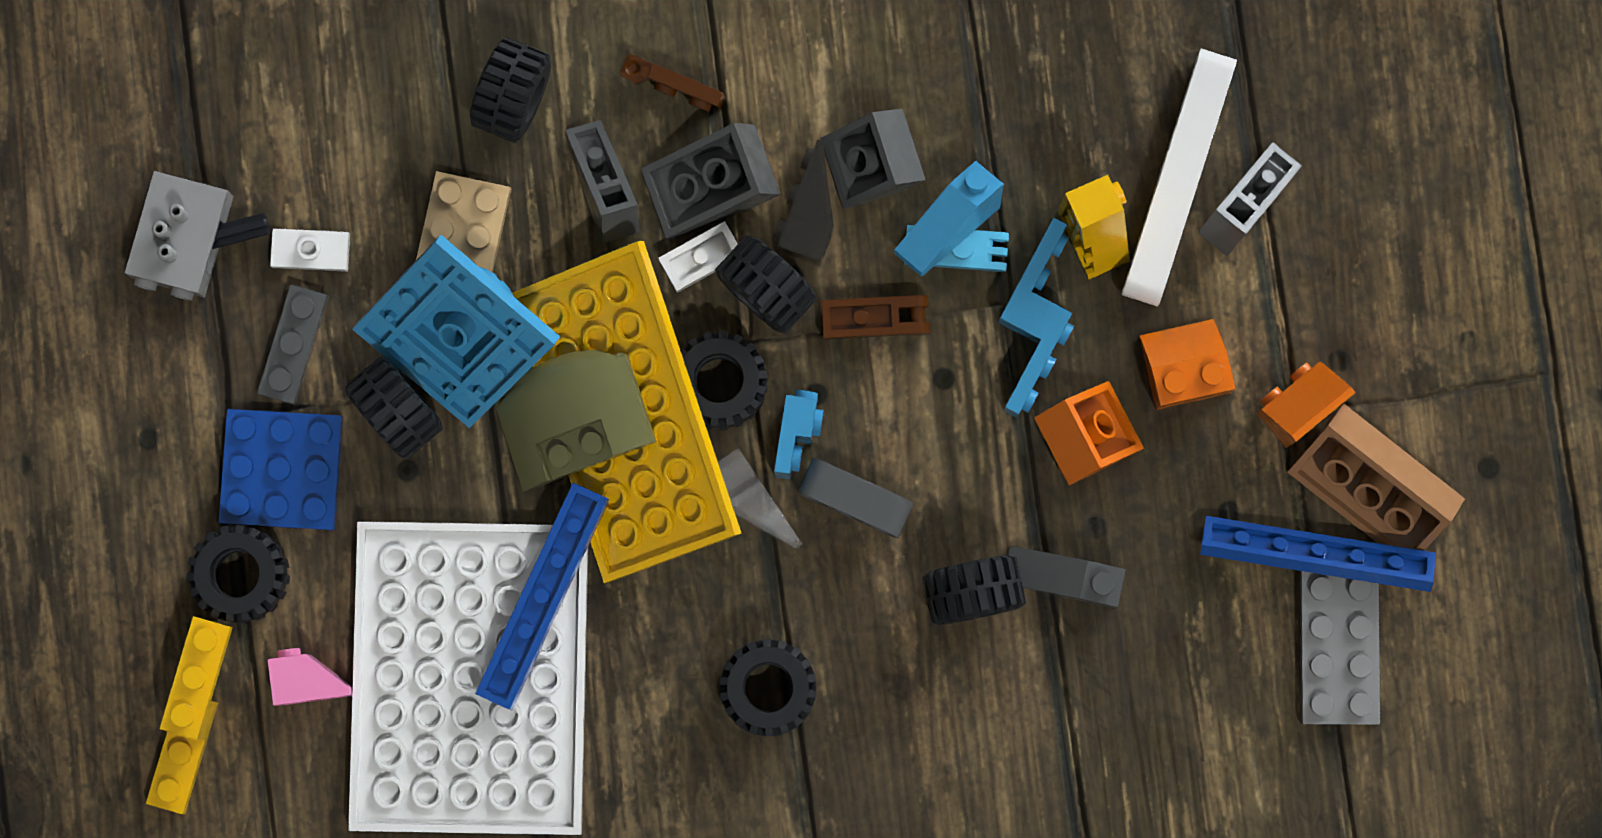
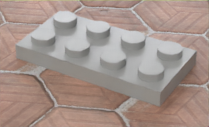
(1339, 650)

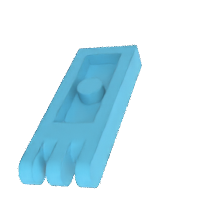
(976, 252)

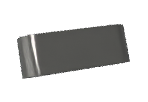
(855, 498)

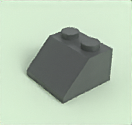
(873, 158)

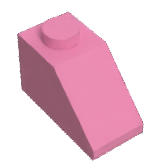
(303, 679)

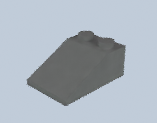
(710, 180)

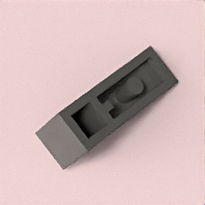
(603, 181)
(1249, 199)
(1069, 577)

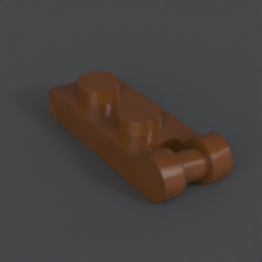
(874, 317)

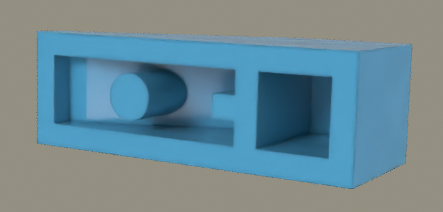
(951, 218)

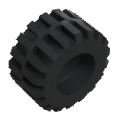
(510, 90)
(766, 284)
(753, 373)
(393, 407)
(206, 567)
(974, 590)
(768, 653)

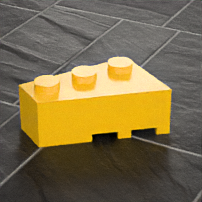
(1096, 225)

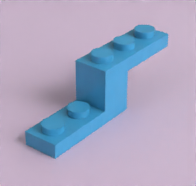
(1037, 318)

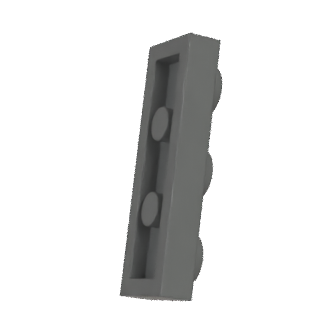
(293, 344)

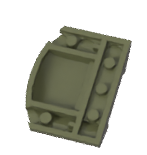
(573, 416)

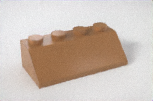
(1375, 483)

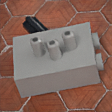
(182, 234)

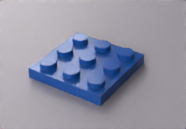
(281, 469)

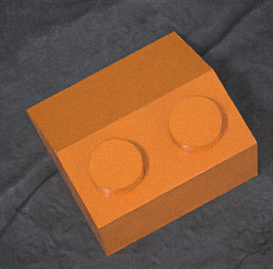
(1187, 364)
(1304, 403)
(1088, 432)

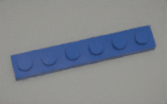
(1318, 553)
(542, 596)

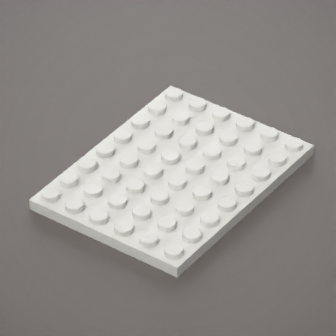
(423, 637)

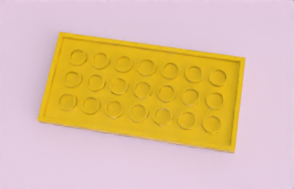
(669, 492)

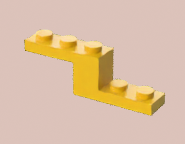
(189, 715)

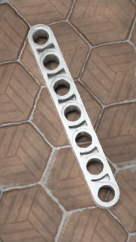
(1179, 177)

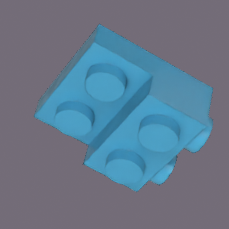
(799, 423)

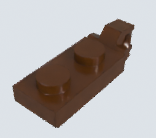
(670, 82)

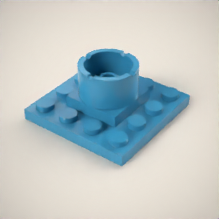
(456, 331)

